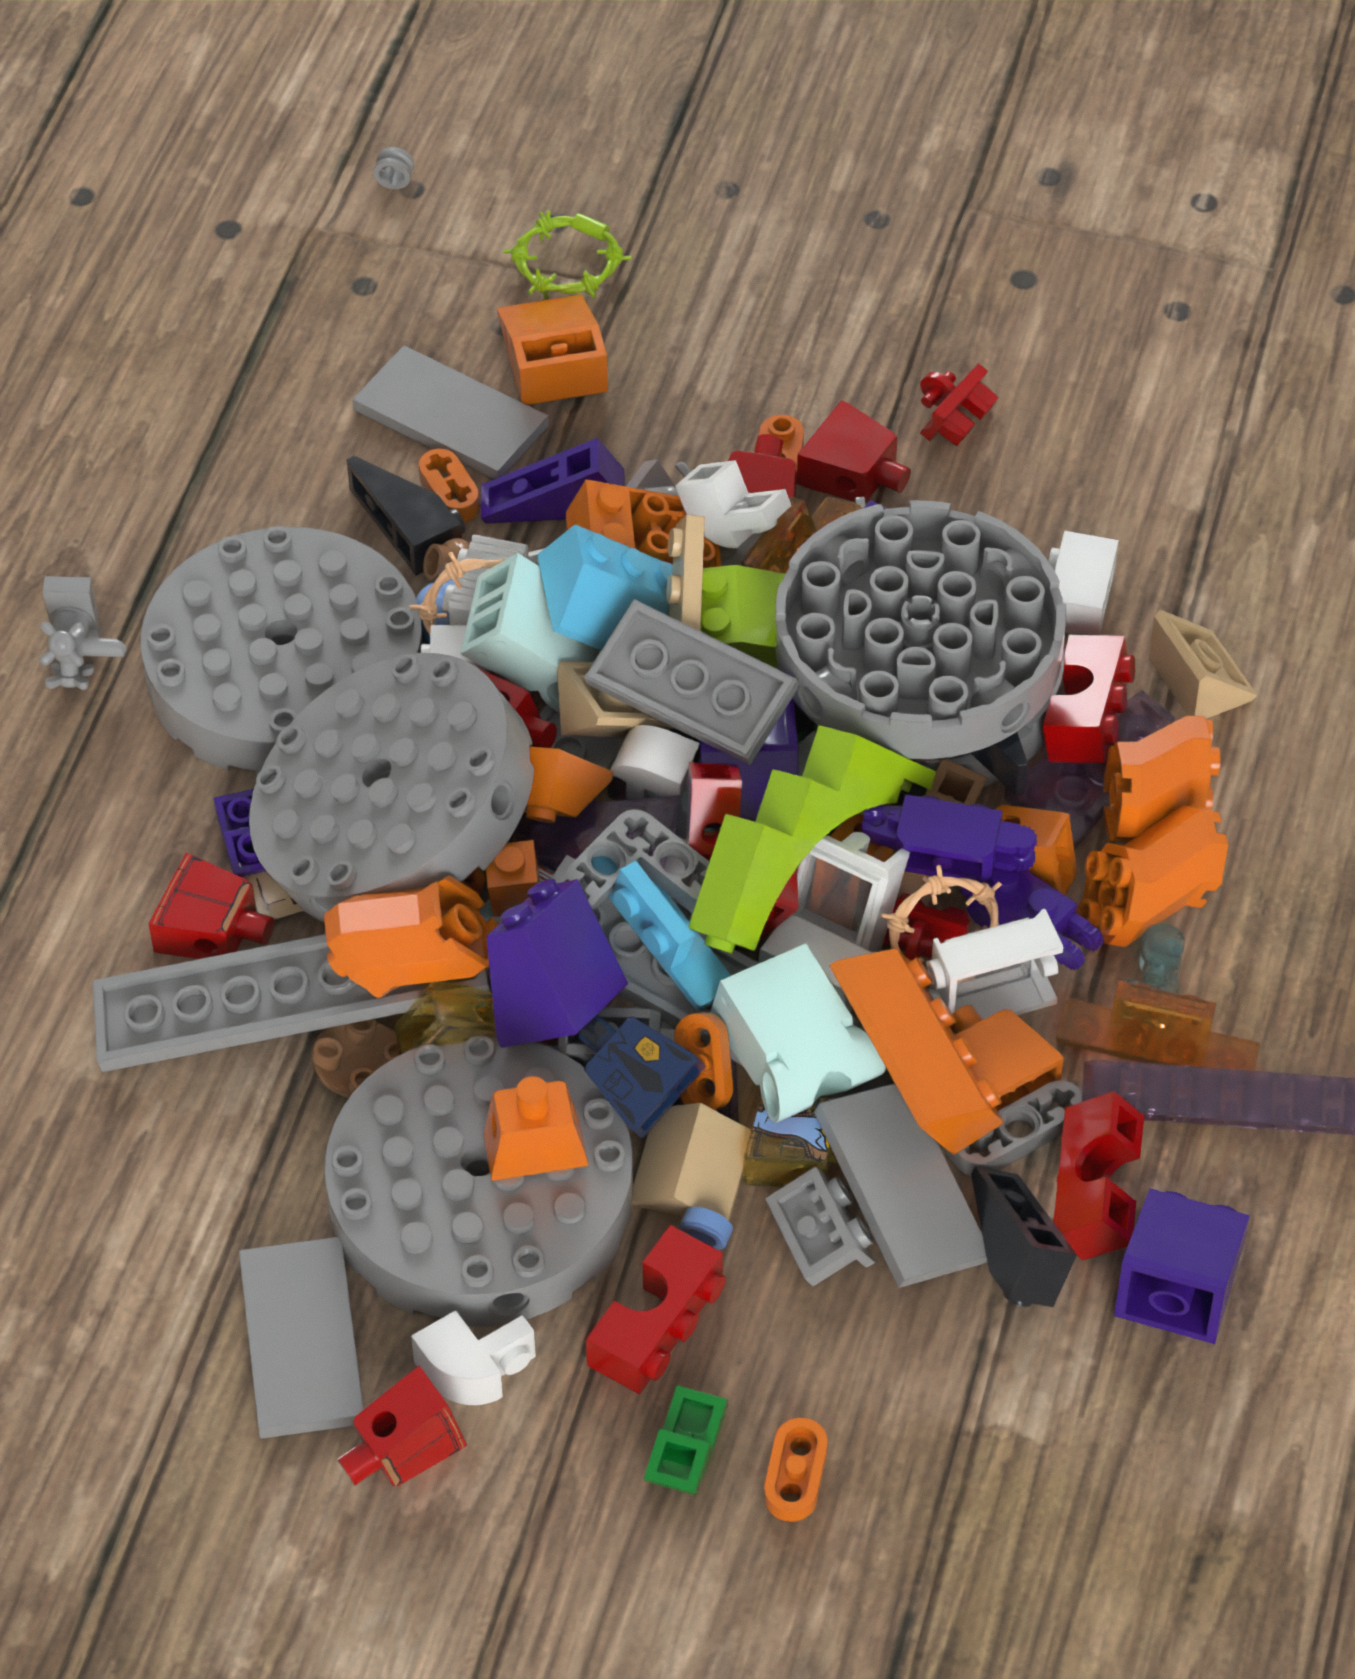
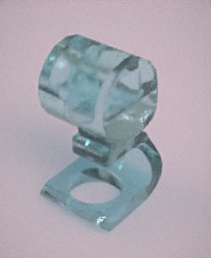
(1161, 957)

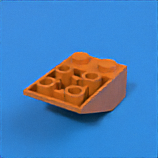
(554, 349)
(633, 518)

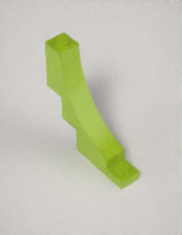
(796, 813)

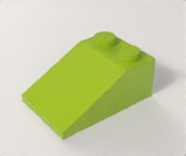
(741, 609)

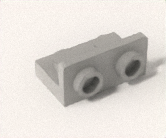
(820, 1225)

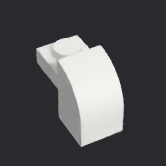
(728, 508)
(654, 762)
(470, 1368)

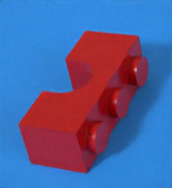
(1086, 718)
(1094, 1143)
(638, 1344)

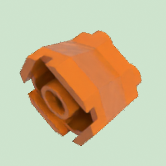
(1159, 776)
(1153, 874)
(409, 936)

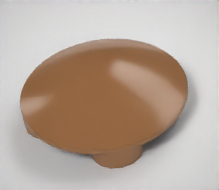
(351, 1053)

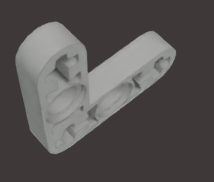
(623, 851)
(1027, 1109)

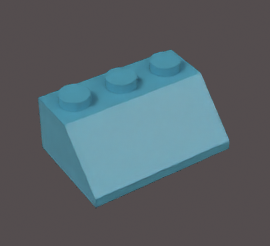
(594, 581)

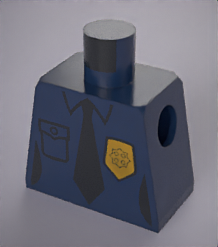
(638, 1070)

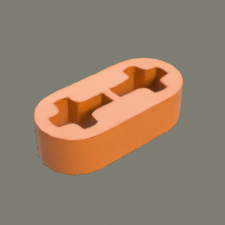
(457, 482)

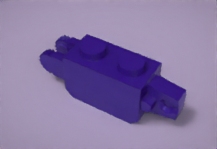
(957, 836)
(1025, 896)

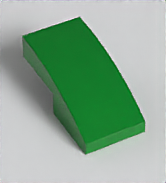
(686, 1440)

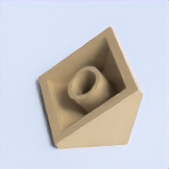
(1196, 667)
(591, 711)
(691, 1162)

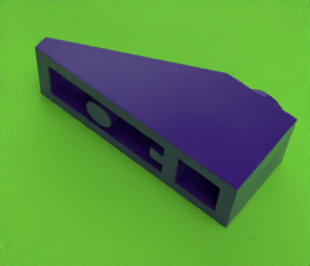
(549, 485)

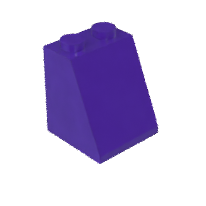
(550, 966)
(1181, 1265)

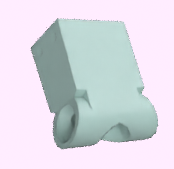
(513, 629)
(794, 1033)

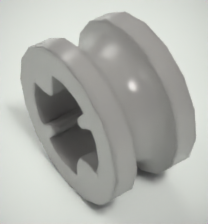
(393, 168)

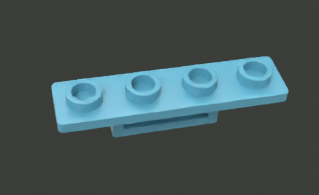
(665, 932)

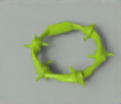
(581, 223)

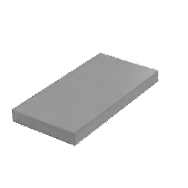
(450, 412)
(692, 681)
(902, 1186)
(300, 1337)

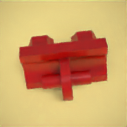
(947, 417)
(928, 925)

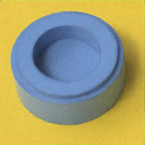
(706, 1226)

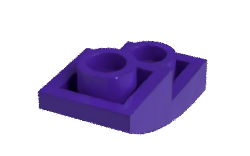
(233, 819)

